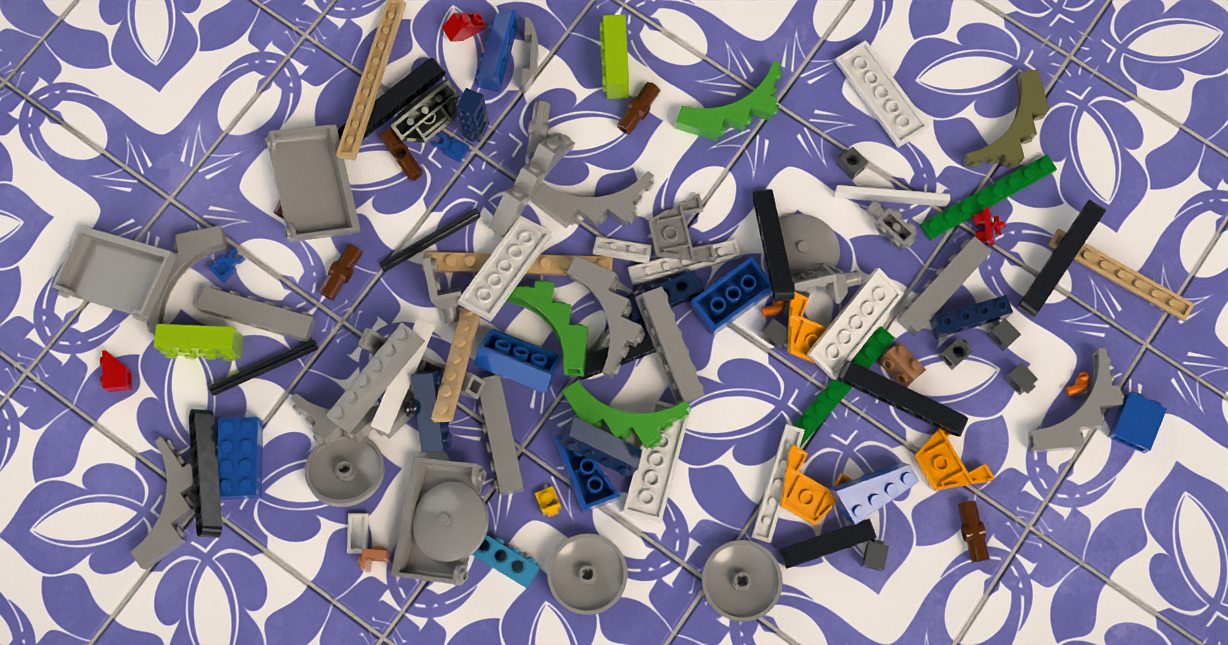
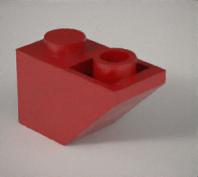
(463, 26)
(115, 374)

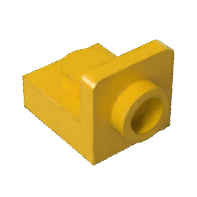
(548, 501)

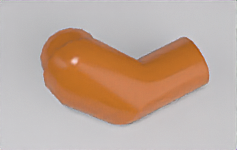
(774, 309)
(1080, 385)

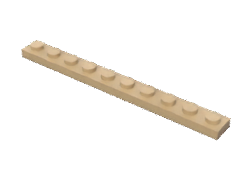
(371, 80)
(543, 265)

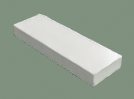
(622, 249)

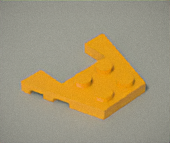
(801, 331)
(943, 466)
(803, 495)

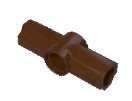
(638, 108)
(407, 163)
(340, 272)
(973, 531)

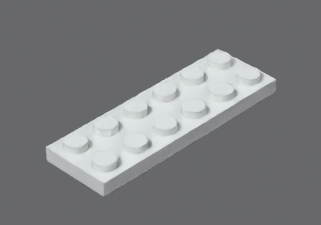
(882, 94)
(505, 268)
(855, 323)
(656, 470)

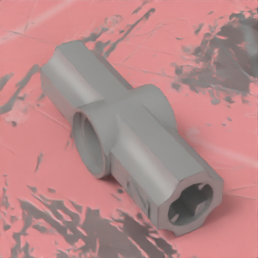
(538, 126)

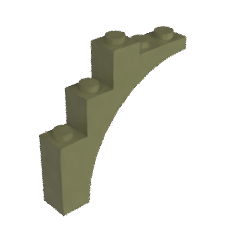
(1030, 107)

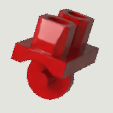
(985, 218)

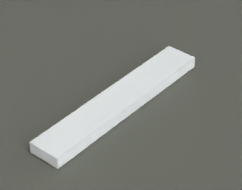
(892, 195)
(668, 267)
(398, 388)
(770, 507)

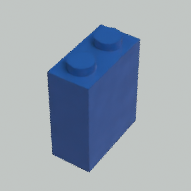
(1137, 422)

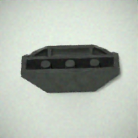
(427, 114)

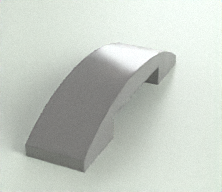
(529, 74)

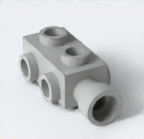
(896, 228)

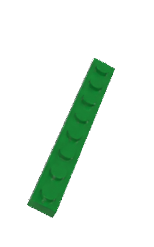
(988, 197)
(837, 390)

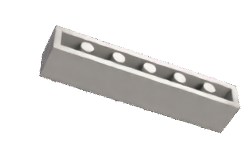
(944, 286)
(256, 314)
(669, 345)
(375, 378)
(500, 436)

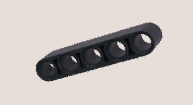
(596, 360)
(827, 543)

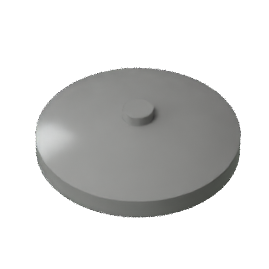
(809, 242)
(344, 471)
(450, 522)
(587, 574)
(742, 580)

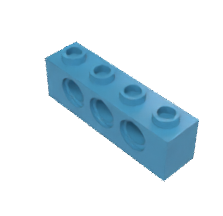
(524, 577)

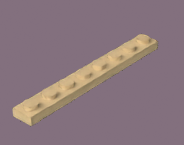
(1129, 279)
(455, 366)

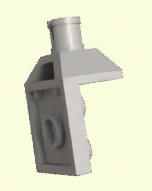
(825, 275)
(444, 299)

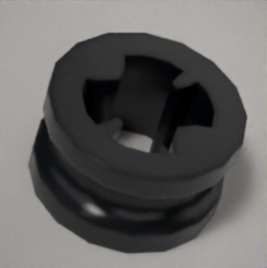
(410, 407)

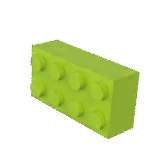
(614, 56)
(198, 341)

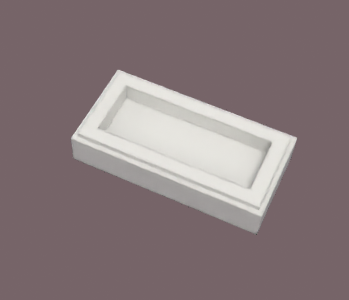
(357, 532)

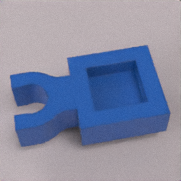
(453, 149)
(224, 267)

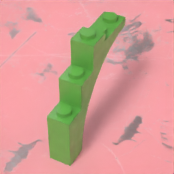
(712, 121)
(558, 316)
(622, 423)

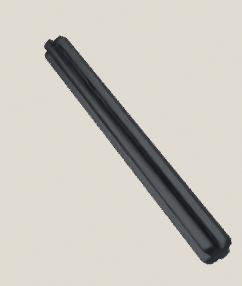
(430, 240)
(263, 367)

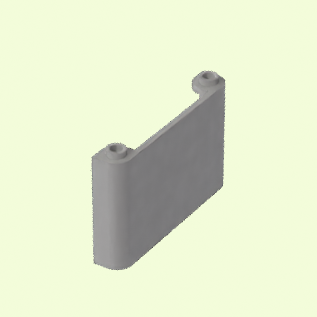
(312, 183)
(114, 272)
(408, 558)

